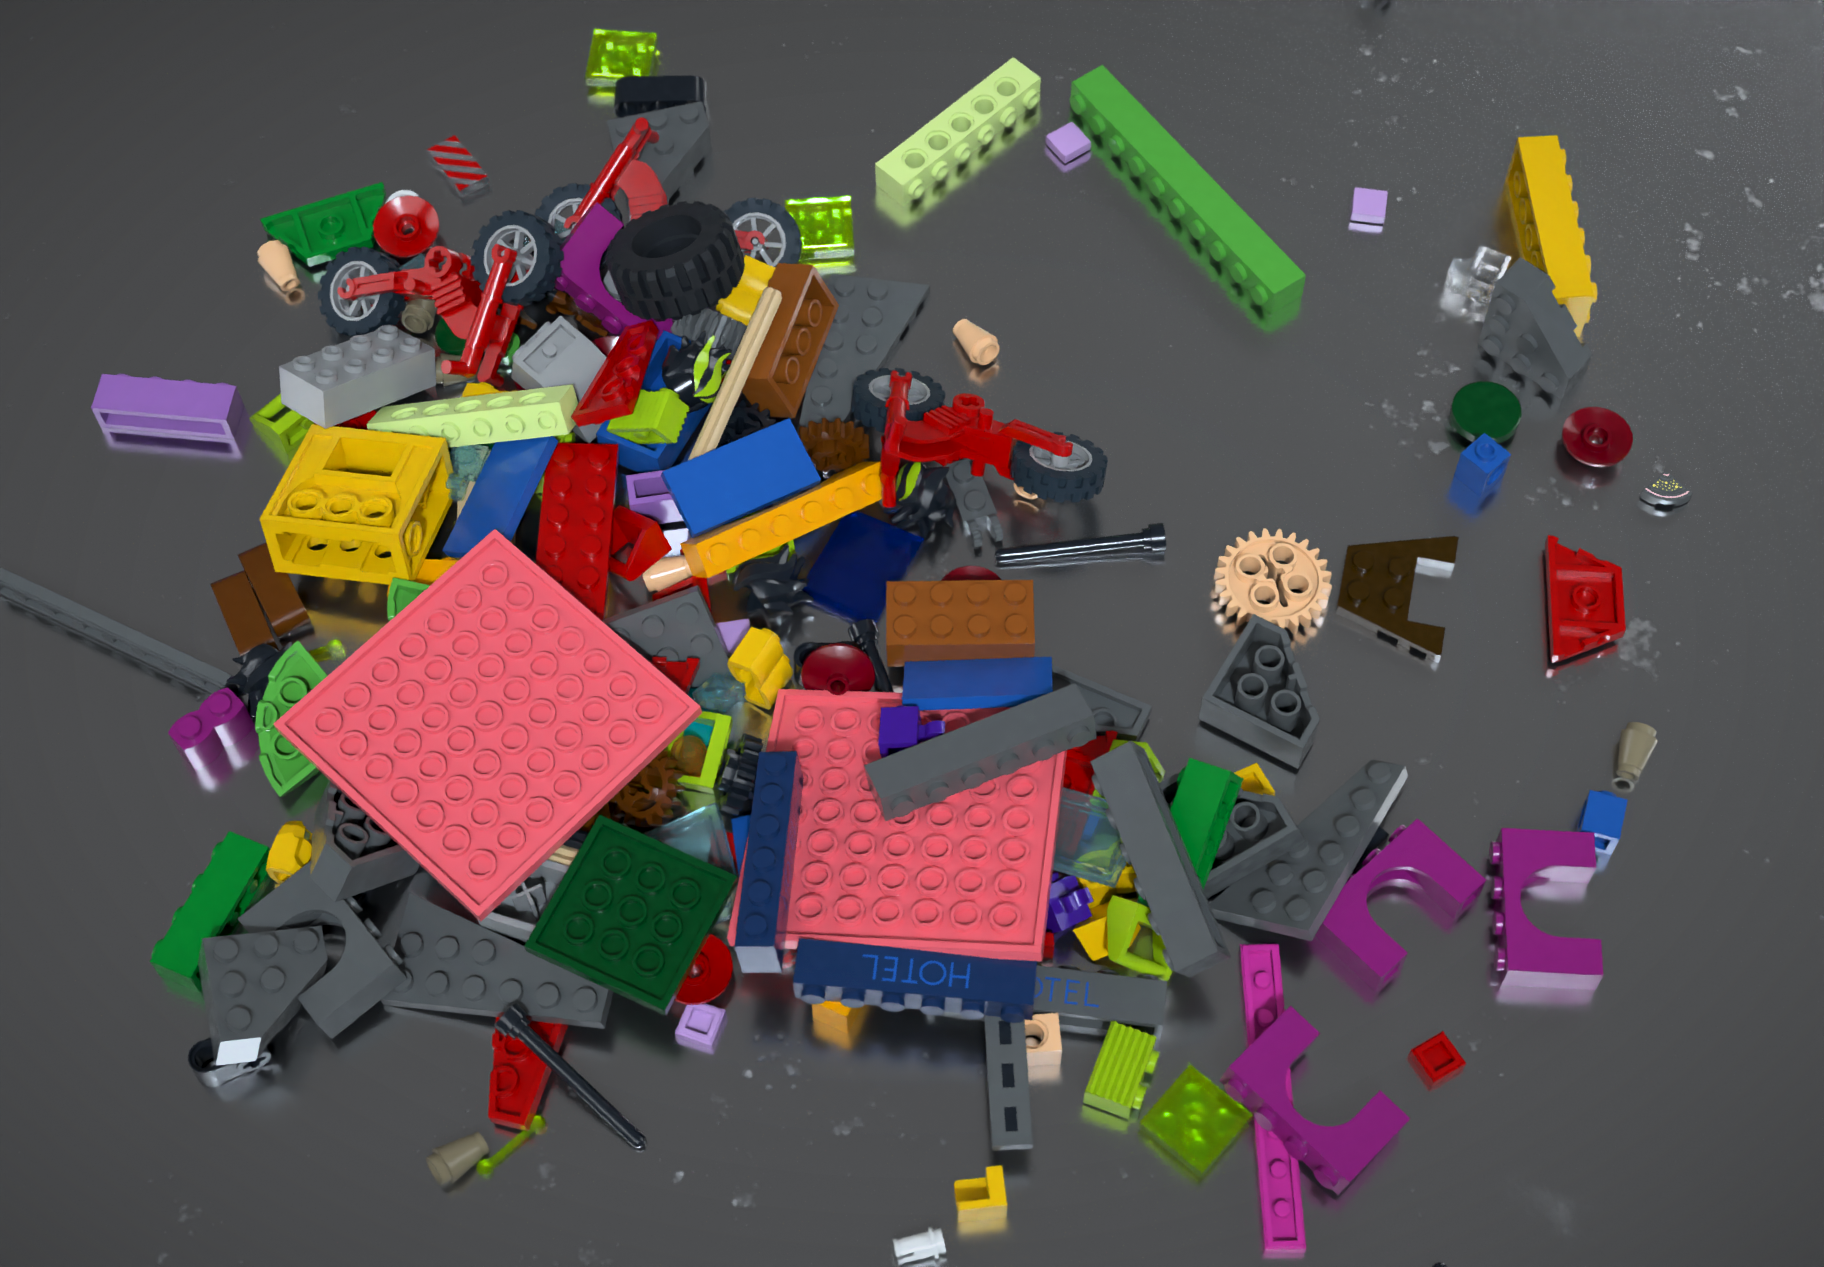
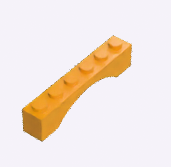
(768, 529)

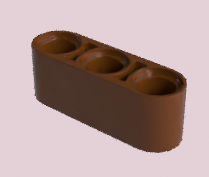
(274, 591)
(242, 612)

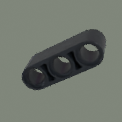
(652, 93)

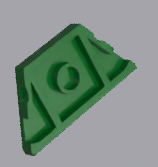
(328, 226)

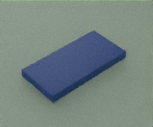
(740, 477)
(501, 492)
(976, 682)

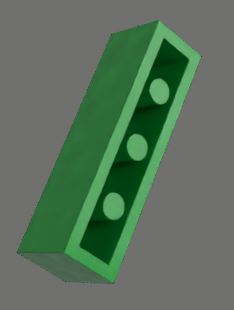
(1202, 812)
(213, 907)

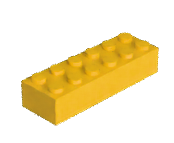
(1548, 222)

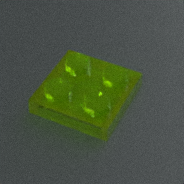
(619, 55)
(823, 226)
(1195, 1121)

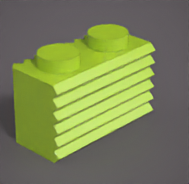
(654, 419)
(1121, 1070)

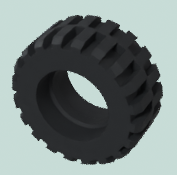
(675, 261)

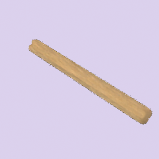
(737, 372)

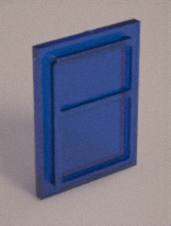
(857, 563)

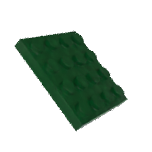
(631, 914)

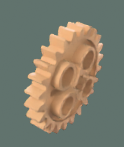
(1301, 573)

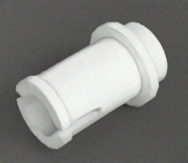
(919, 1246)

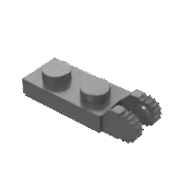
(972, 502)

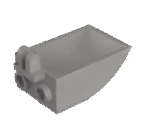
(557, 358)

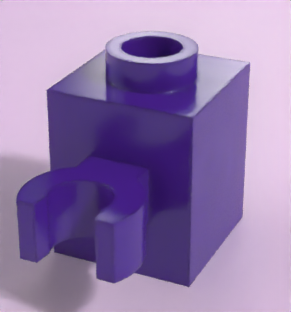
(903, 728)
(1067, 903)

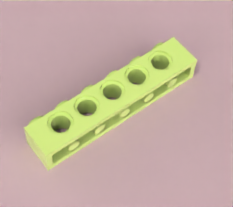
(958, 132)
(484, 417)

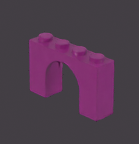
(581, 271)
(1412, 858)
(1525, 952)
(1331, 1152)

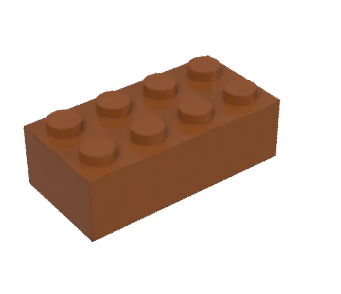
(792, 341)
(959, 620)

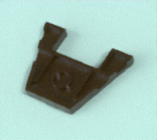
(1380, 584)

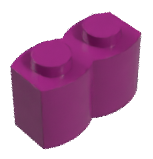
(205, 732)

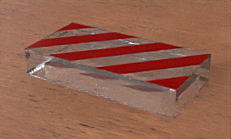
(458, 166)

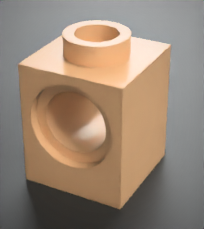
(1048, 1030)

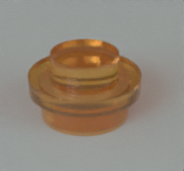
(689, 752)

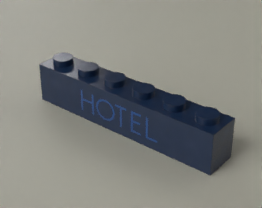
(769, 863)
(914, 980)

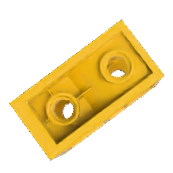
(362, 494)

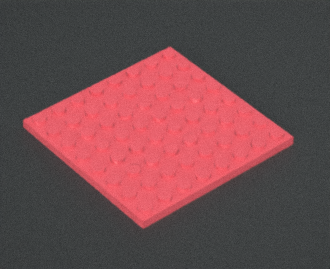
(488, 722)
(938, 880)

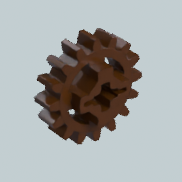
(834, 444)
(650, 793)

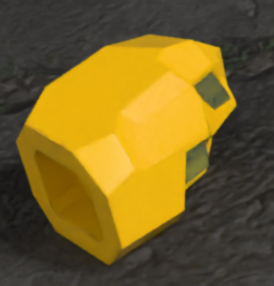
(289, 851)

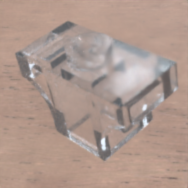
(1477, 274)

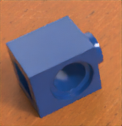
(1482, 464)
(1604, 816)

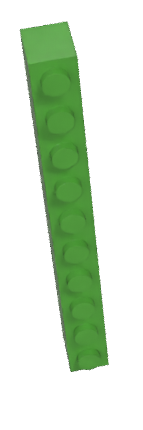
(1187, 190)

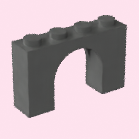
(363, 972)

